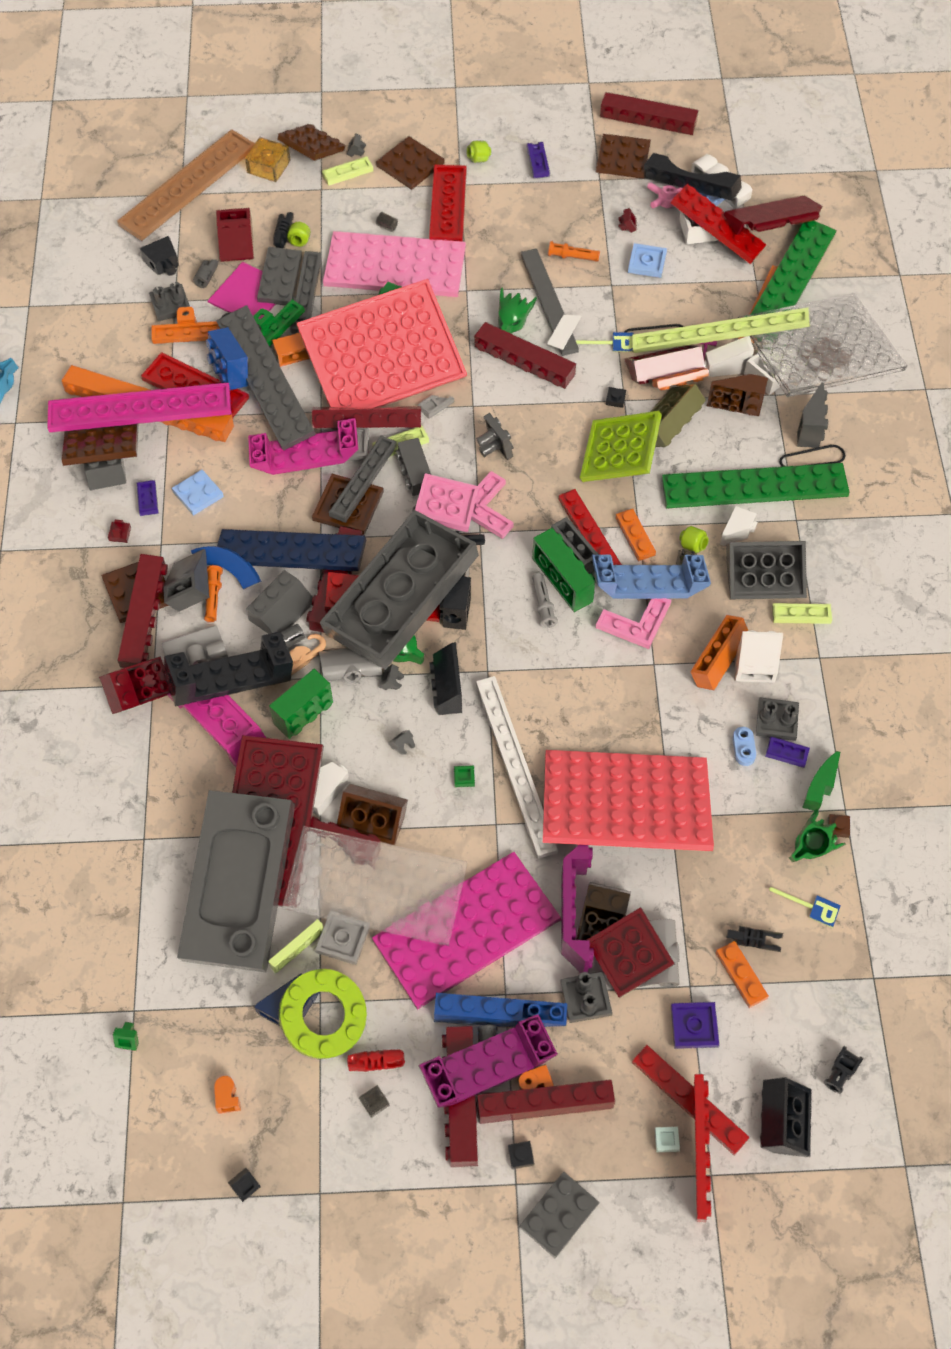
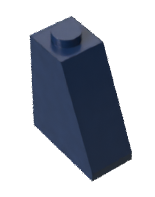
(270, 1005)

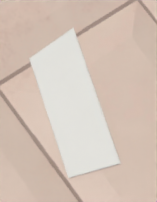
(564, 330)

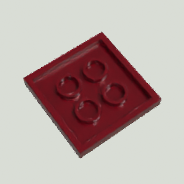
(630, 952)

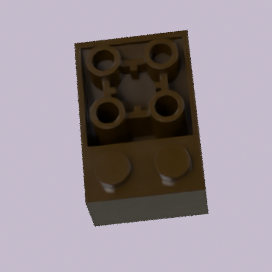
(601, 909)

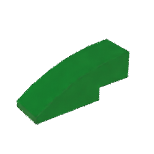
(822, 783)

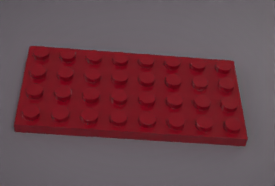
(283, 772)

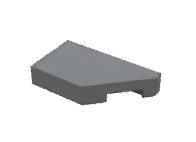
(434, 404)

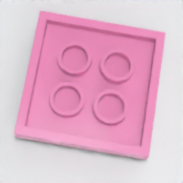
(447, 501)

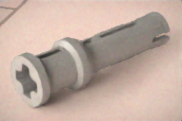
(545, 607)

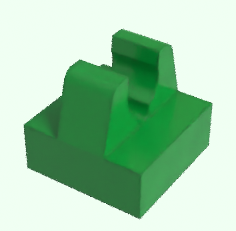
(126, 1037)

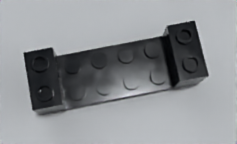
(230, 674)

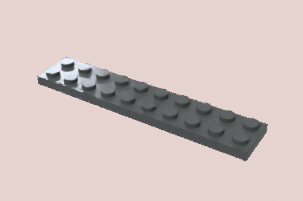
(268, 380)

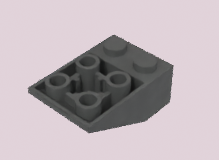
(813, 421)
(105, 473)
(187, 582)

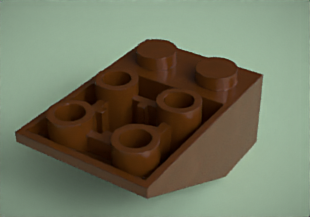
(738, 394)

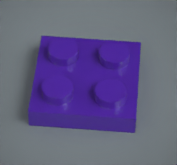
(694, 1025)

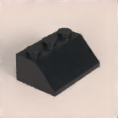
(446, 680)
(786, 1117)

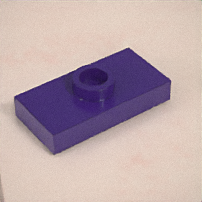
(147, 498)
(787, 752)

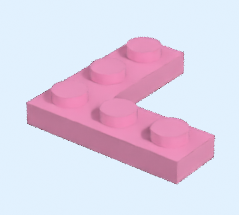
(486, 516)
(637, 633)

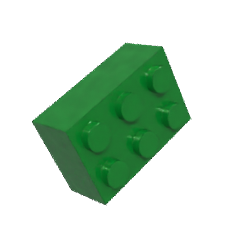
(301, 704)

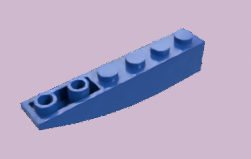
(496, 1011)

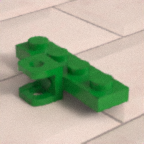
(274, 327)

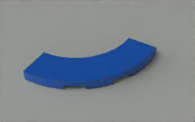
(233, 563)

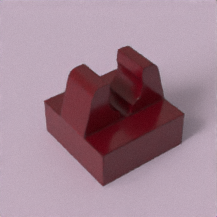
(628, 221)
(119, 531)

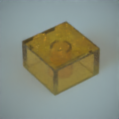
(267, 159)

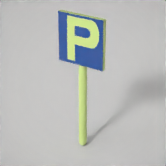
(621, 342)
(822, 909)

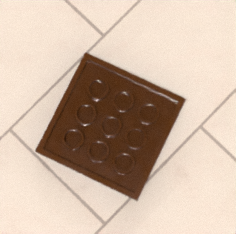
(100, 444)

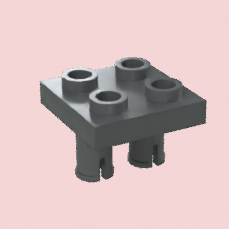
(168, 300)
(495, 438)
(777, 718)
(586, 997)

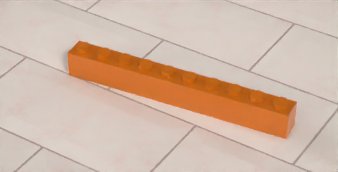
(88, 383)

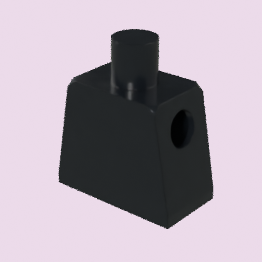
(160, 256)

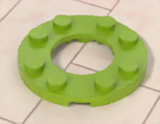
(293, 1024)

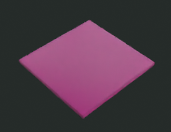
(240, 290)

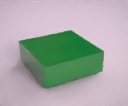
(464, 776)

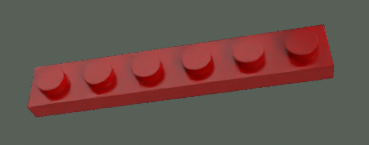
(586, 524)
(682, 1093)

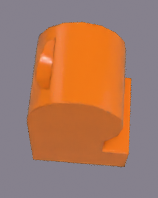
(535, 1078)
(224, 1095)

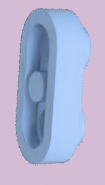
(744, 744)

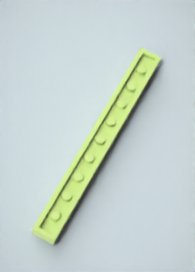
(721, 330)

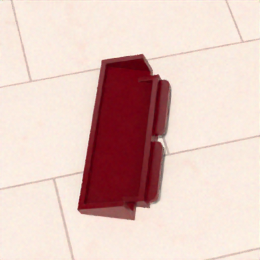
(774, 214)

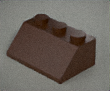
(372, 813)

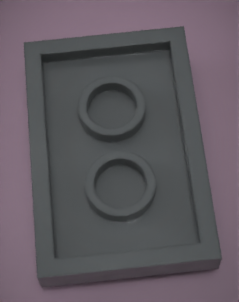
(559, 1215)

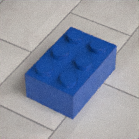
(227, 358)

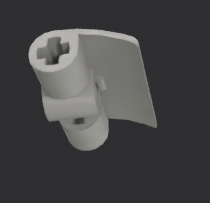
(198, 646)
(346, 664)
(667, 932)

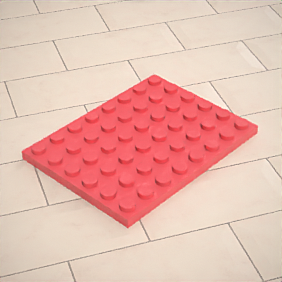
(382, 348)
(627, 800)

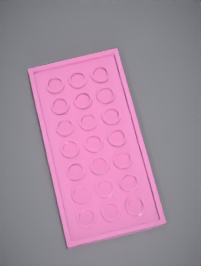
(373, 259)

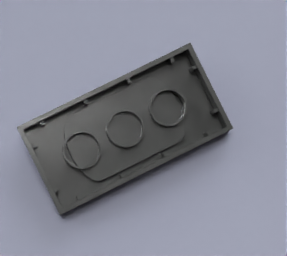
(399, 589)
(236, 881)

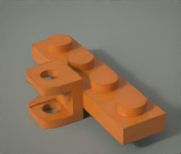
(185, 331)

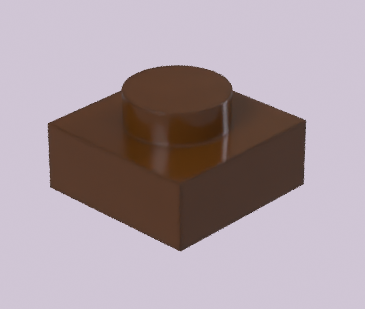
(843, 825)

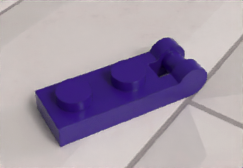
(538, 160)

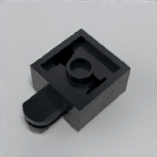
(457, 604)

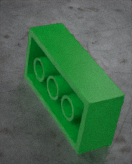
(563, 569)

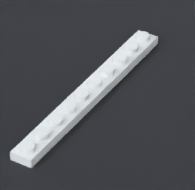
(515, 764)

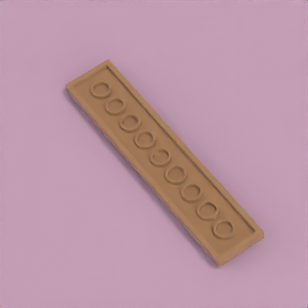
(185, 185)

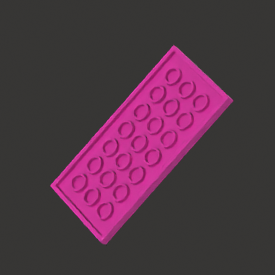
(493, 917)

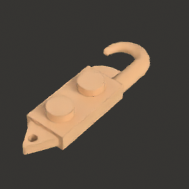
(302, 655)

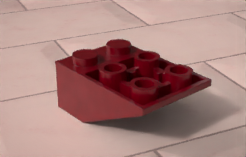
(235, 234)
(135, 685)

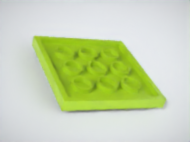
(621, 446)

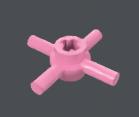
(664, 195)

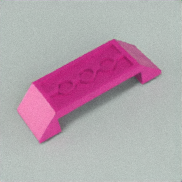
(314, 452)
(224, 723)

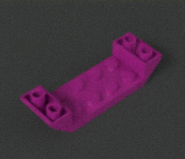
(574, 950)
(488, 1062)

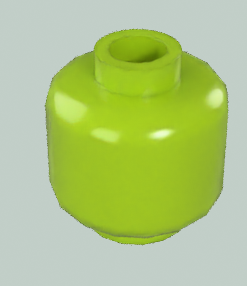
(478, 151)
(298, 234)
(694, 539)

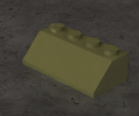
(676, 410)

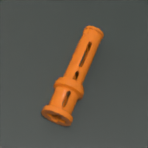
(568, 251)
(214, 587)

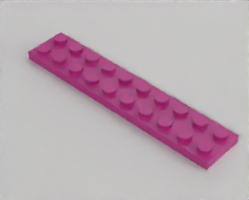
(139, 407)

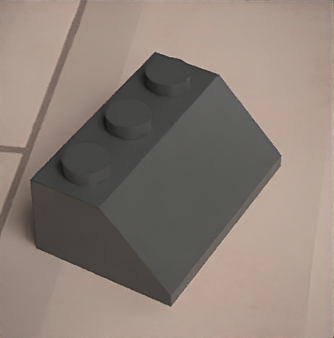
(280, 604)

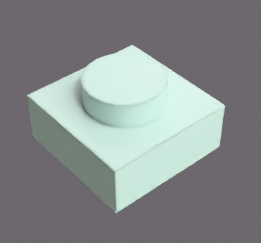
(667, 1139)

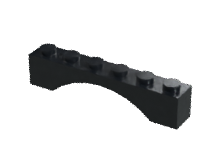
(721, 185)

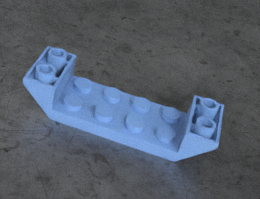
(651, 580)

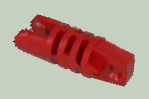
(375, 1060)

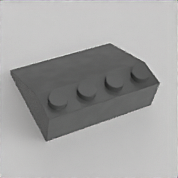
(766, 569)

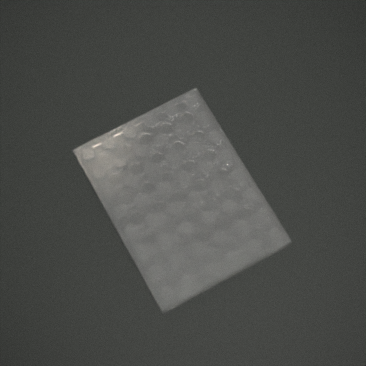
(836, 348)

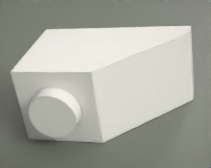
(739, 526)

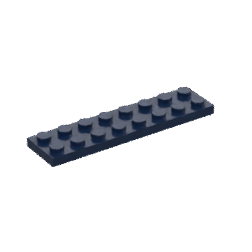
(296, 549)

